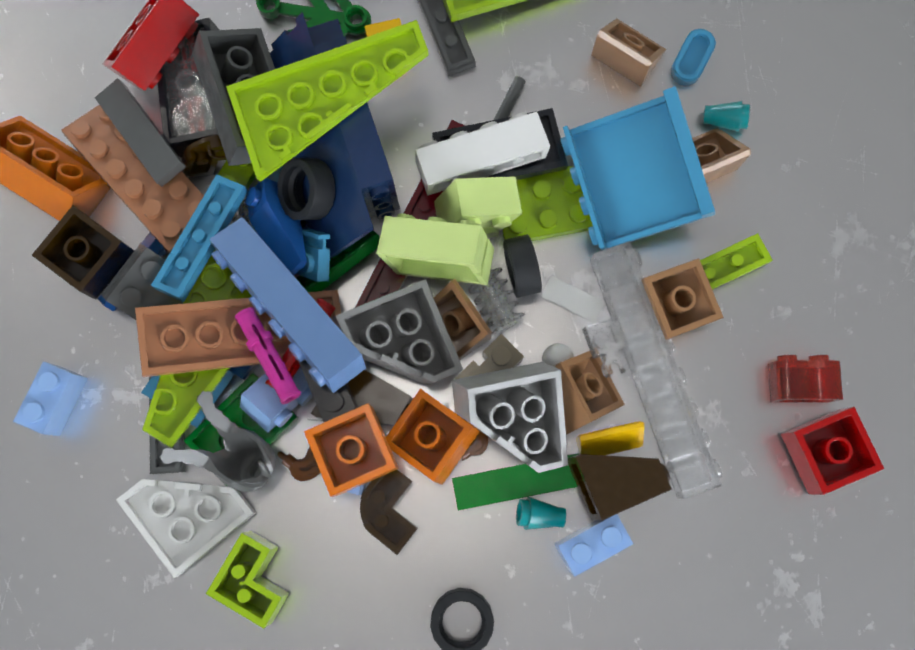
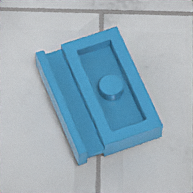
(316, 254)

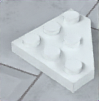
(184, 518)

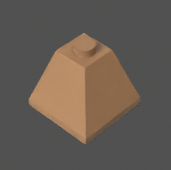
(586, 391)

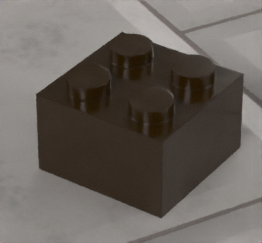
(83, 253)

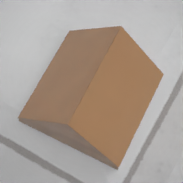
(627, 51)
(719, 153)
(682, 298)
(461, 319)

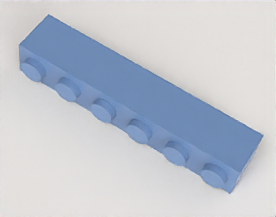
(288, 305)

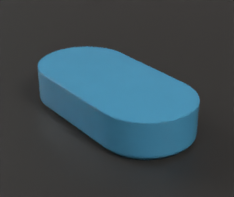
(693, 57)

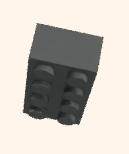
(222, 60)

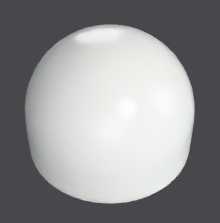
(556, 353)

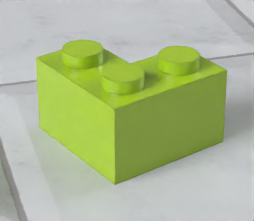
(241, 583)

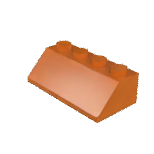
(47, 170)

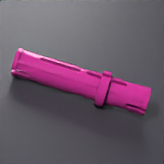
(261, 343)

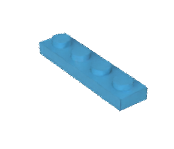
(193, 246)

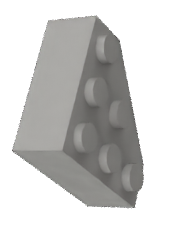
(403, 334)
(518, 411)

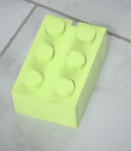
(436, 249)

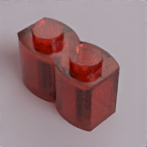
(805, 380)

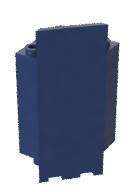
(349, 149)

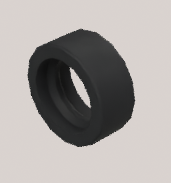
(321, 189)
(522, 266)
(447, 600)

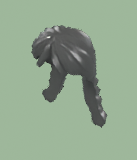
(242, 463)

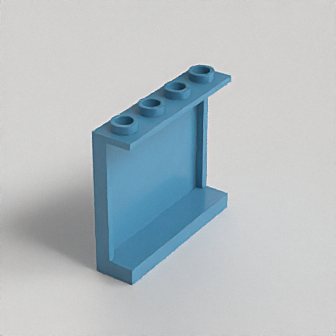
(638, 172)

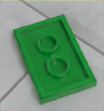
(207, 437)

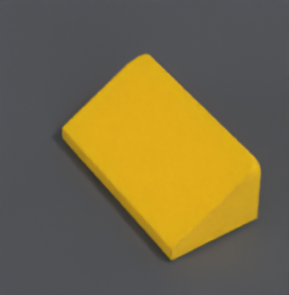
(611, 439)

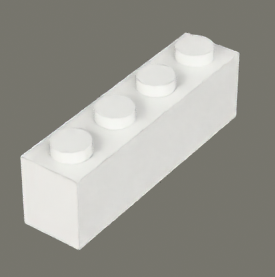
(482, 152)

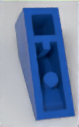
(274, 227)

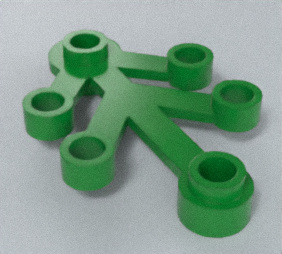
(320, 13)

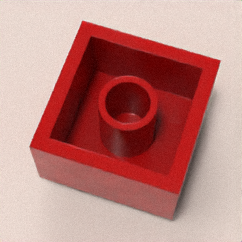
(832, 451)

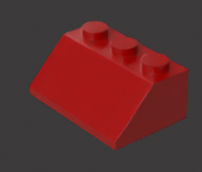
(152, 41)

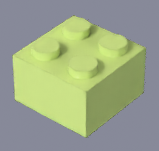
(487, 201)

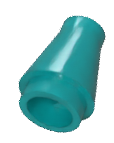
(728, 115)
(539, 514)

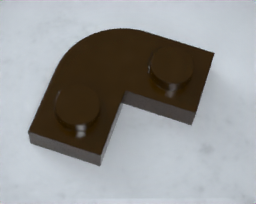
(203, 156)
(378, 512)

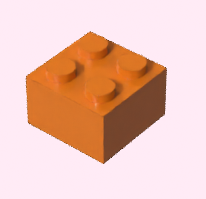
(431, 437)
(351, 450)

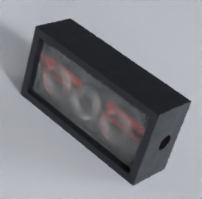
(182, 96)

